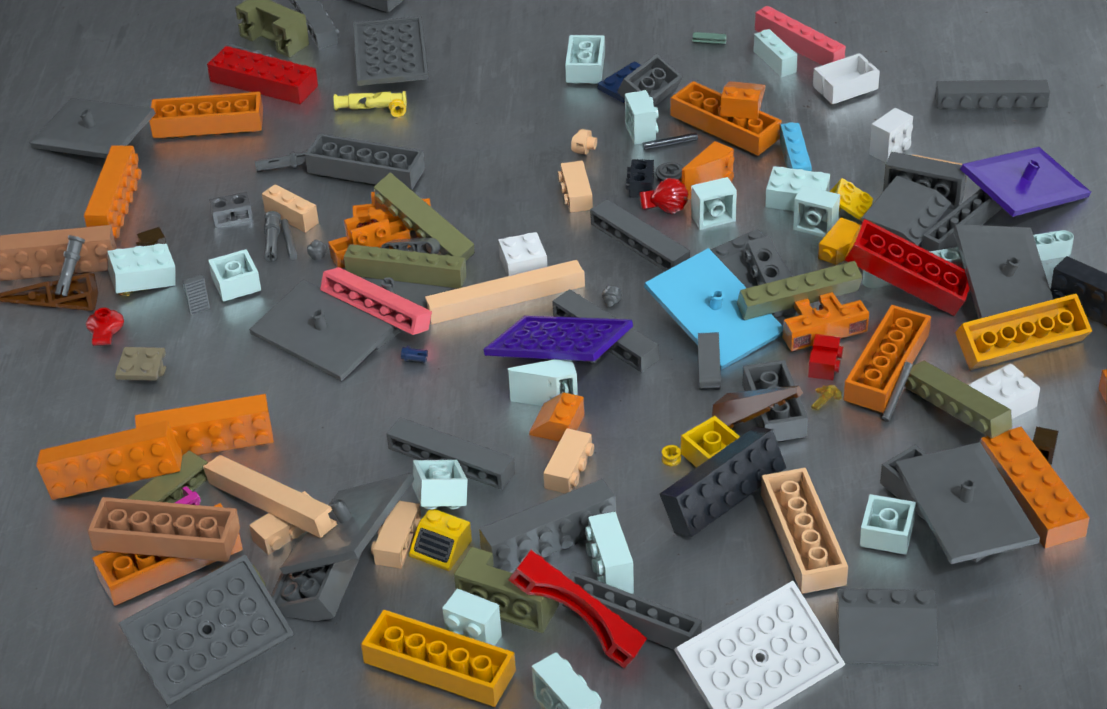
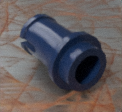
(414, 354)

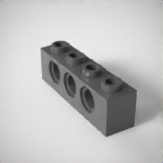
(771, 266)

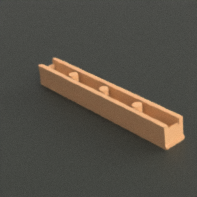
(505, 291)
(270, 495)

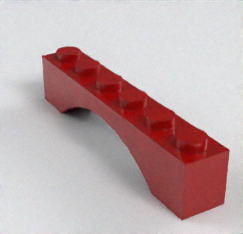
(617, 637)

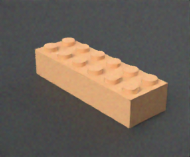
(804, 531)

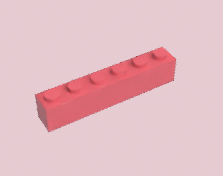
(799, 36)
(376, 300)

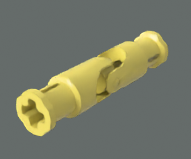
(378, 100)

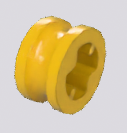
(400, 112)
(671, 460)

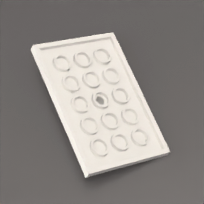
(761, 653)

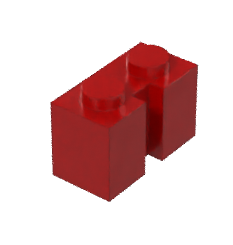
(824, 357)

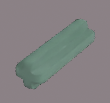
(713, 38)

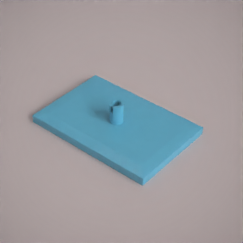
(703, 299)

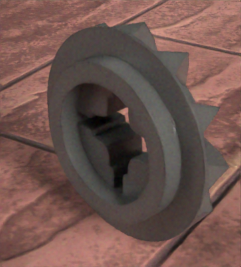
(674, 171)

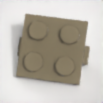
(141, 363)

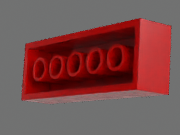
(263, 74)
(909, 267)

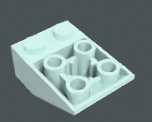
(542, 381)

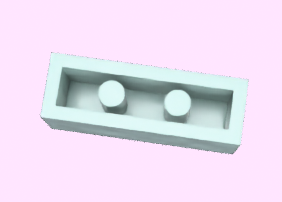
(775, 53)

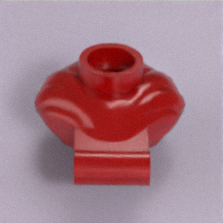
(669, 196)
(104, 325)

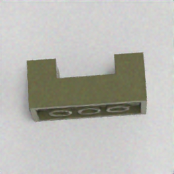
(274, 23)
(483, 580)

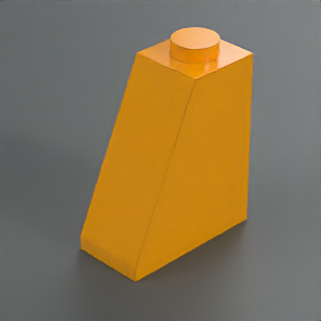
(837, 241)

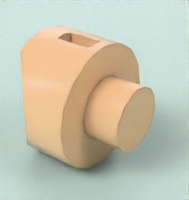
(584, 141)

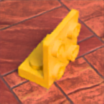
(852, 198)

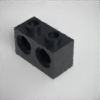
(640, 177)

